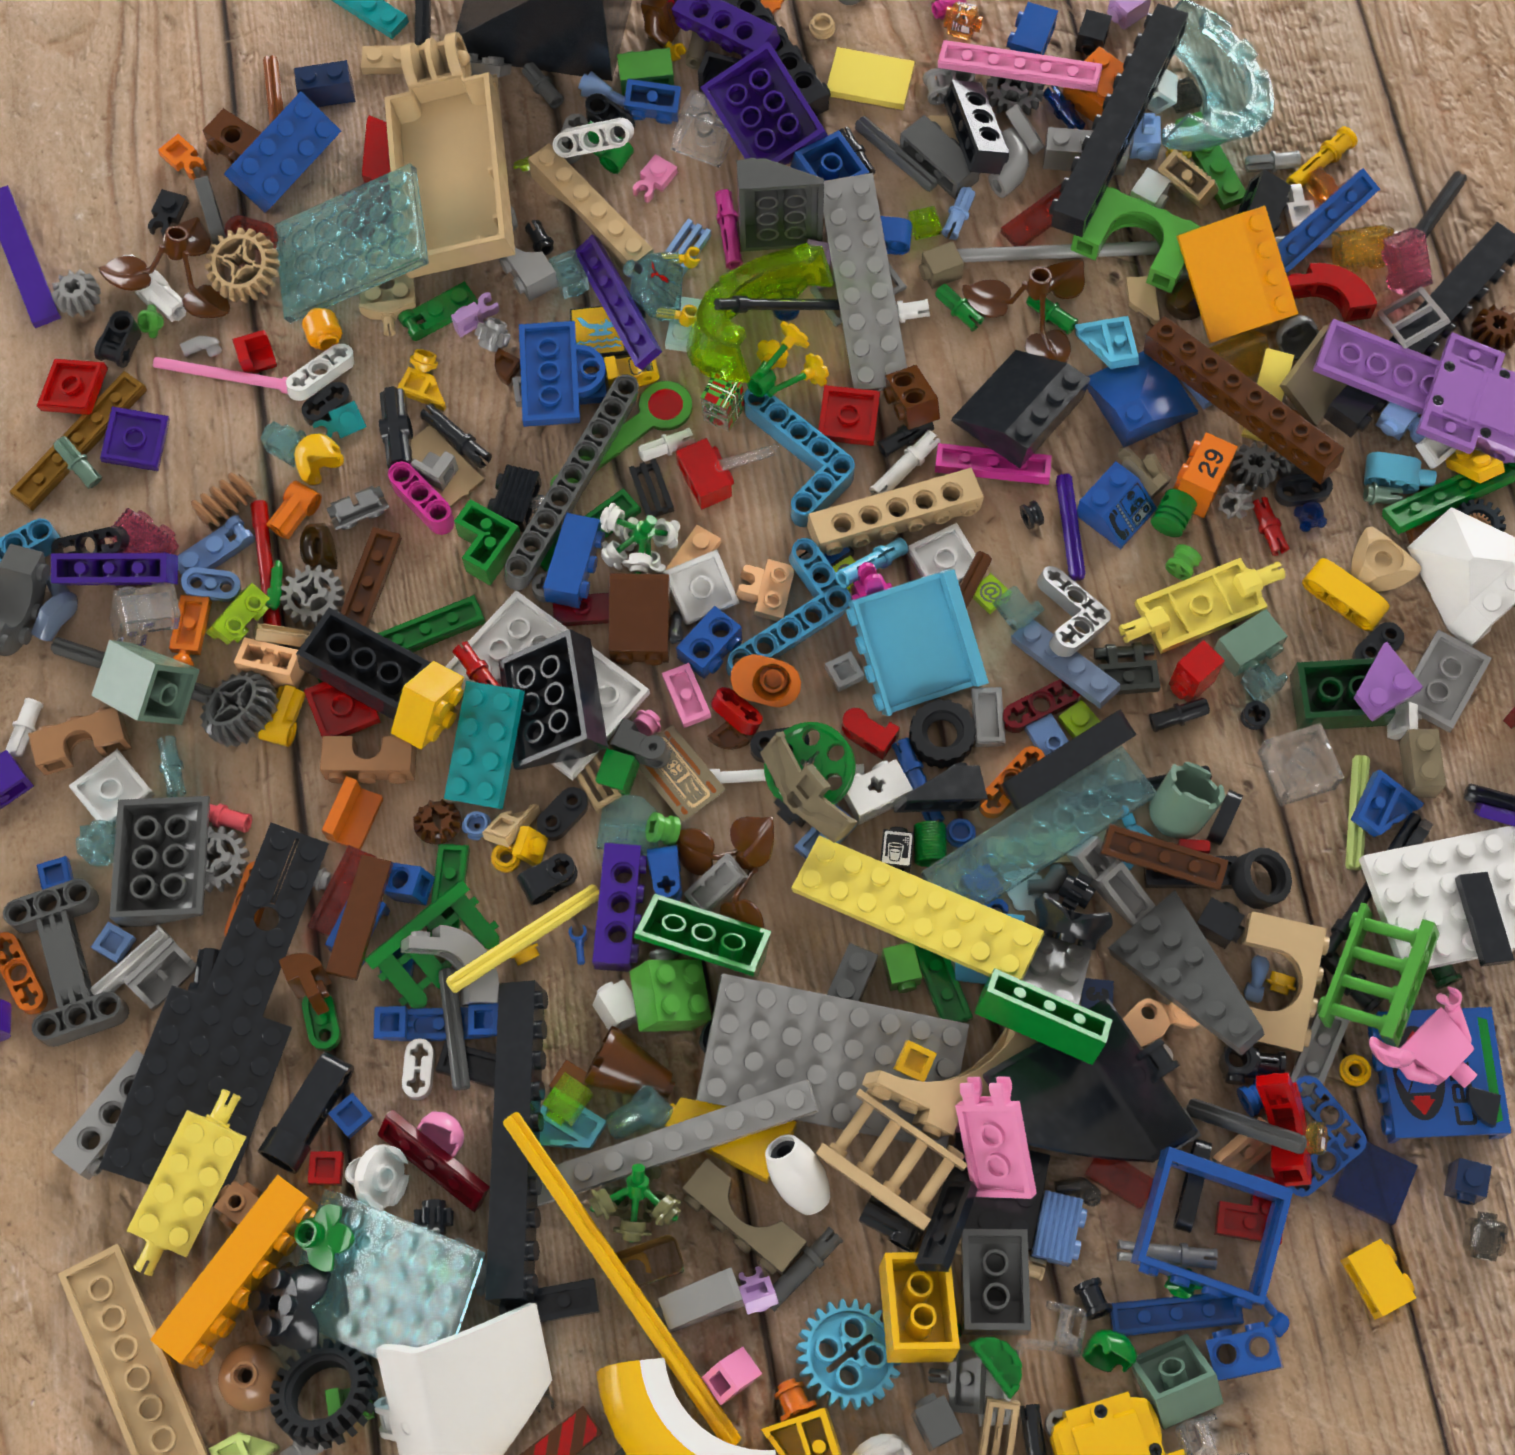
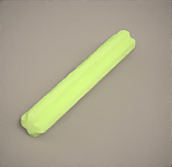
(1355, 834)

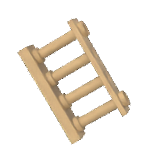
(890, 1190)

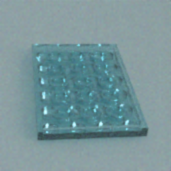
(351, 243)
(394, 1281)

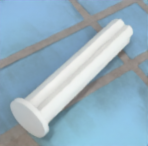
(115, 976)

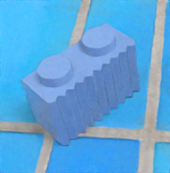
(1058, 1228)

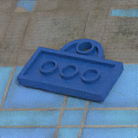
(555, 373)

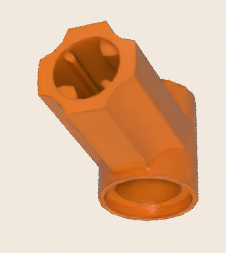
(297, 503)

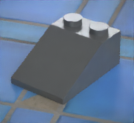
(995, 1282)

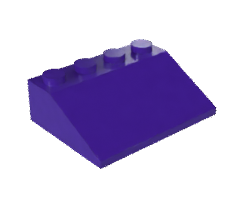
(763, 107)

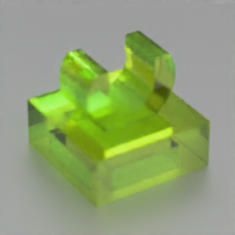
(925, 222)

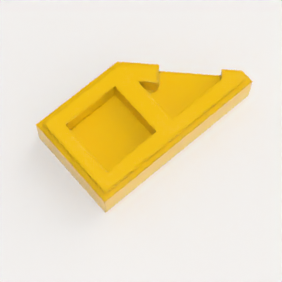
(422, 388)

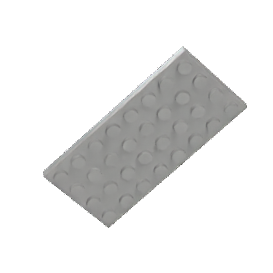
(783, 1035)

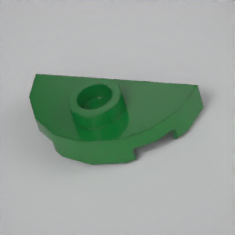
(1000, 1361)

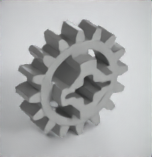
(304, 590)
(228, 866)

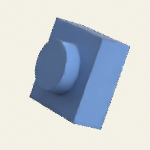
(113, 942)

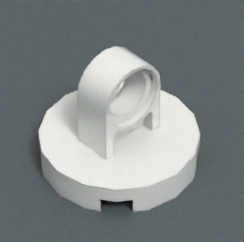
(379, 1176)

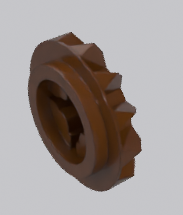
(428, 831)

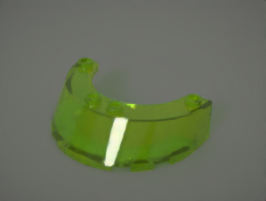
(777, 275)

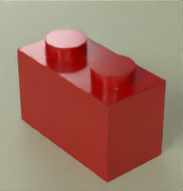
(699, 471)
(1196, 672)

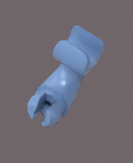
(1259, 968)

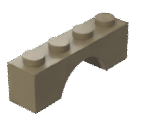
(774, 1244)

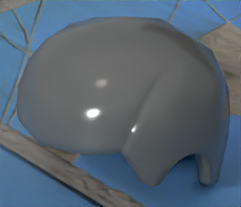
(1296, 335)

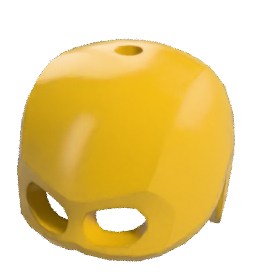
(316, 452)

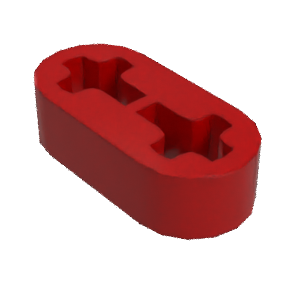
(736, 711)

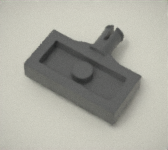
(964, 1381)

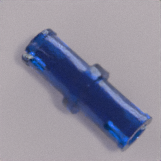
(1063, 108)

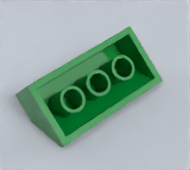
(704, 935)

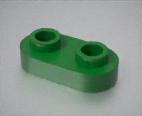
(325, 1022)

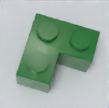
(490, 539)

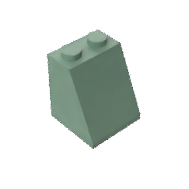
(145, 683)

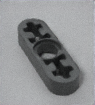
(210, 208)

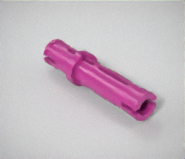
(727, 220)

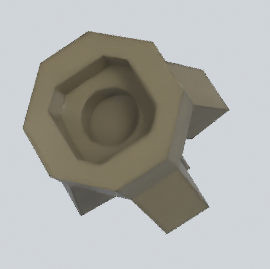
(1147, 470)

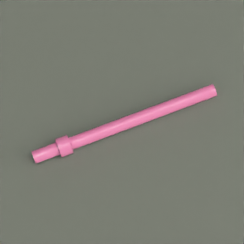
(221, 373)

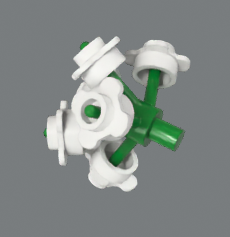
(633, 533)

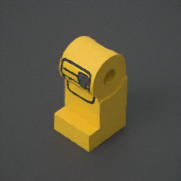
(625, 366)

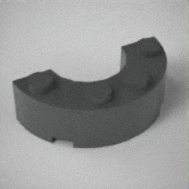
(21, 595)

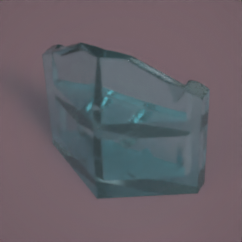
(626, 822)

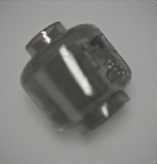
(1485, 1236)

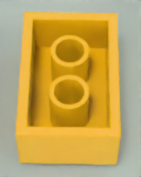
(917, 1311)

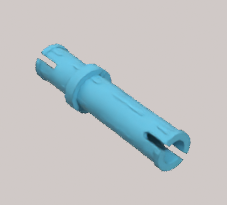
(881, 558)

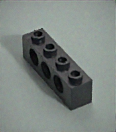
(976, 127)

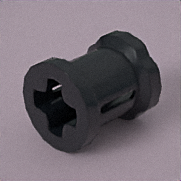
(1093, 1298)

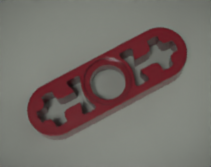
(1018, 707)

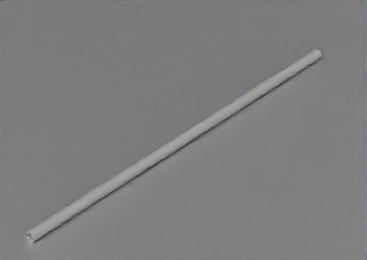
(1064, 251)

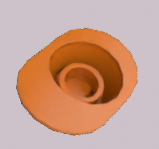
(765, 680)

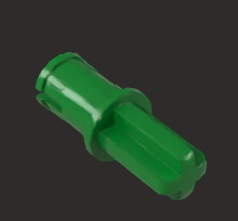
(958, 306)
(1054, 314)

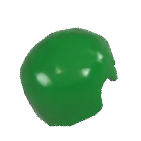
(1108, 1349)

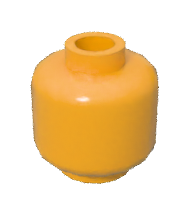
(321, 328)

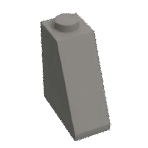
(700, 1301)

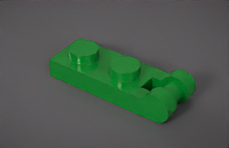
(436, 311)

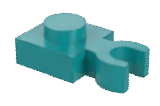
(344, 420)

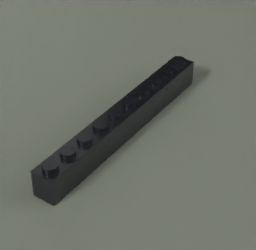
(1118, 121)
(1454, 295)
(513, 1180)

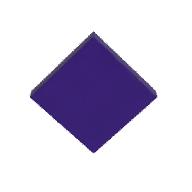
(135, 438)

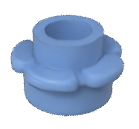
(475, 818)

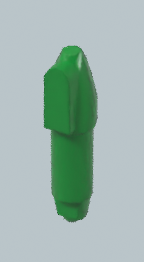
(275, 591)

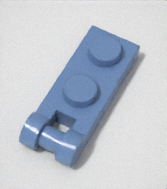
(216, 547)

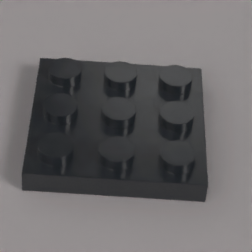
(1006, 1212)

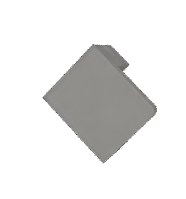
(436, 469)

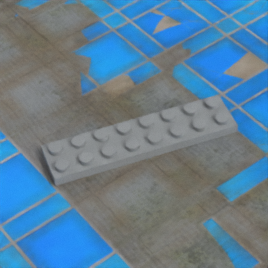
(863, 281)

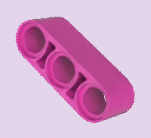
(415, 487)

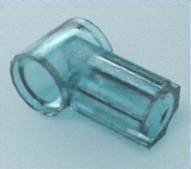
(644, 1109)

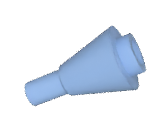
(593, 84)

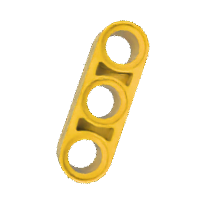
(1345, 594)

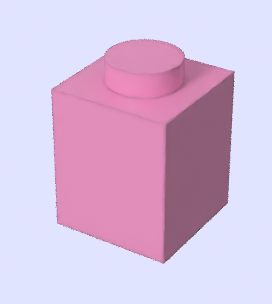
(731, 1375)

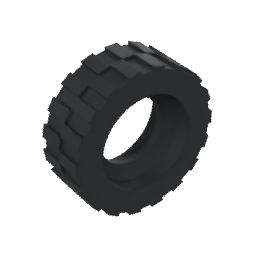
(946, 711)

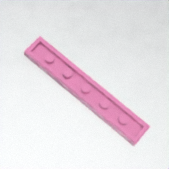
(1020, 66)

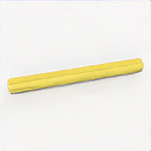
(522, 938)

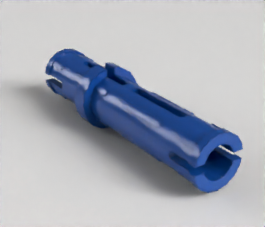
(913, 771)

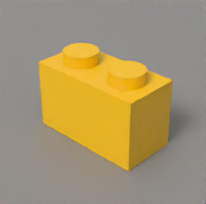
(1379, 1278)

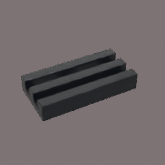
(644, 469)

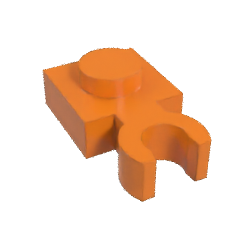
(181, 154)

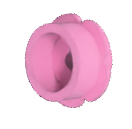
(647, 722)

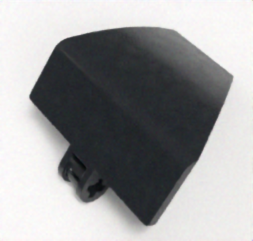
(1099, 1109)

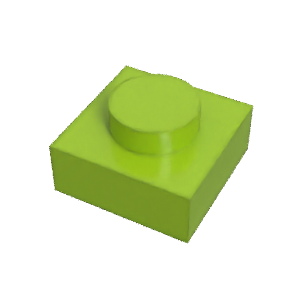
(1078, 719)

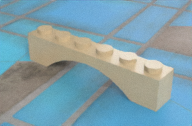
(566, 184)

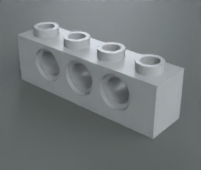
(96, 1121)

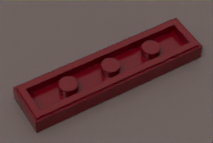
(433, 1161)

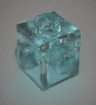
(97, 843)

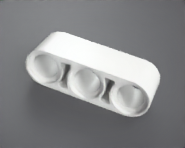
(580, 139)

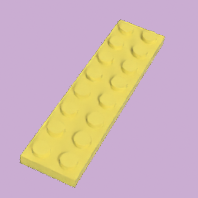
(916, 910)

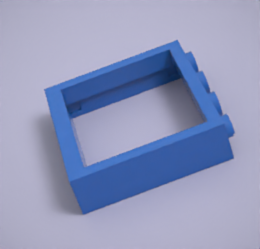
(1236, 1179)

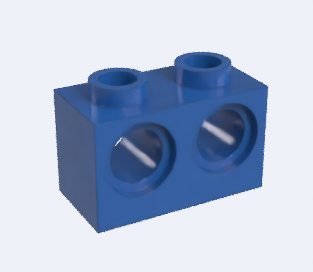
(703, 639)
(1245, 1362)

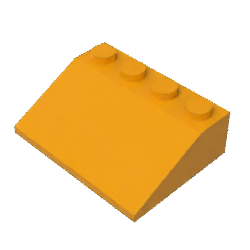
(1237, 274)

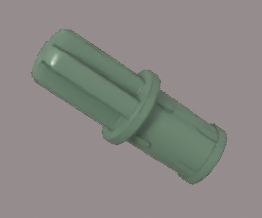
(77, 462)

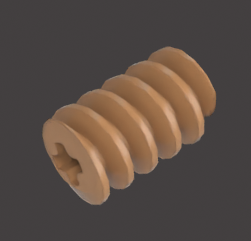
(223, 500)

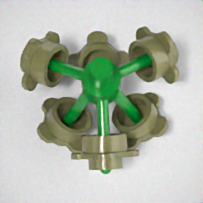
(618, 1201)

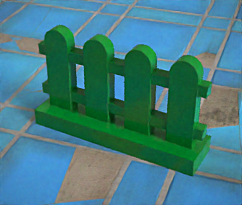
(431, 918)

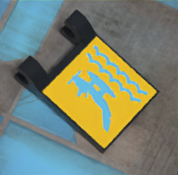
(597, 331)

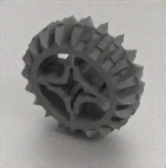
(239, 708)

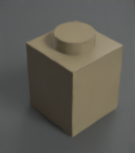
(941, 265)

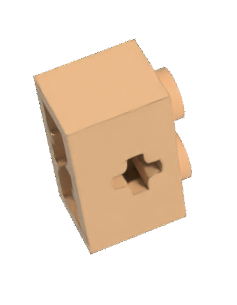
(273, 661)

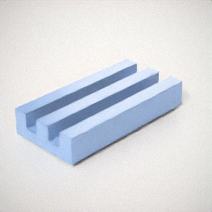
(681, 235)

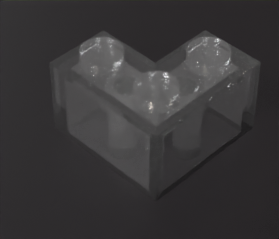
(143, 611)

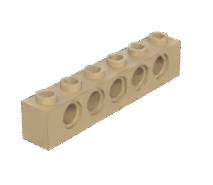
(904, 500)

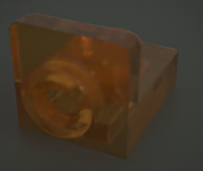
(1321, 185)

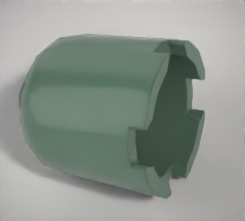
(1185, 801)

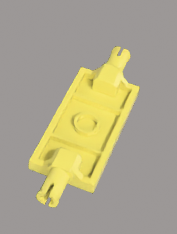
(1201, 604)
(186, 1183)

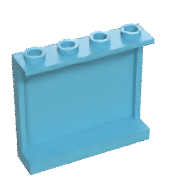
(916, 642)

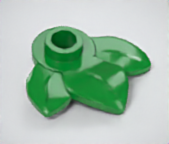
(328, 1237)

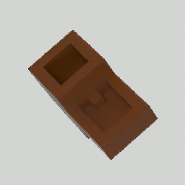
(307, 978)

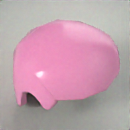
(443, 1130)

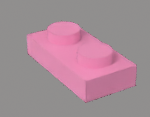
(686, 695)

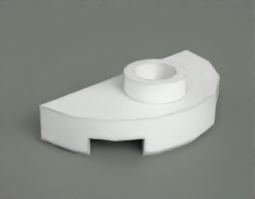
(884, 1445)

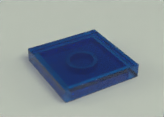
(1376, 1183)

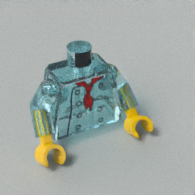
(658, 284)

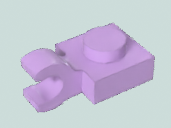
(469, 316)

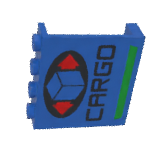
(1442, 1109)

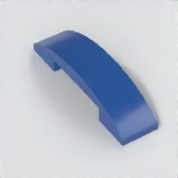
(406, 1024)

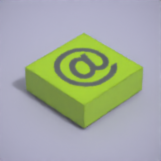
(988, 591)

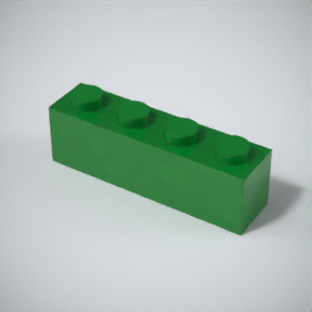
(1043, 1016)

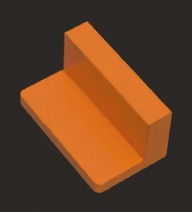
(352, 814)

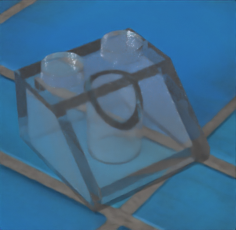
(701, 131)

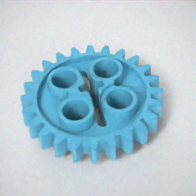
(830, 1330)

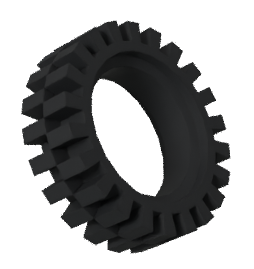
(324, 1430)

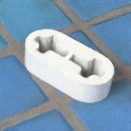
(426, 1069)

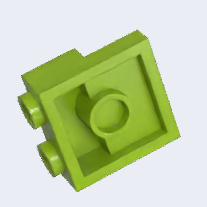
(238, 614)

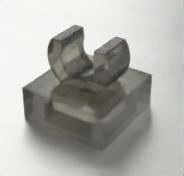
(1187, 96)

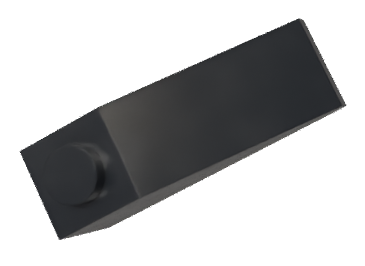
(952, 790)

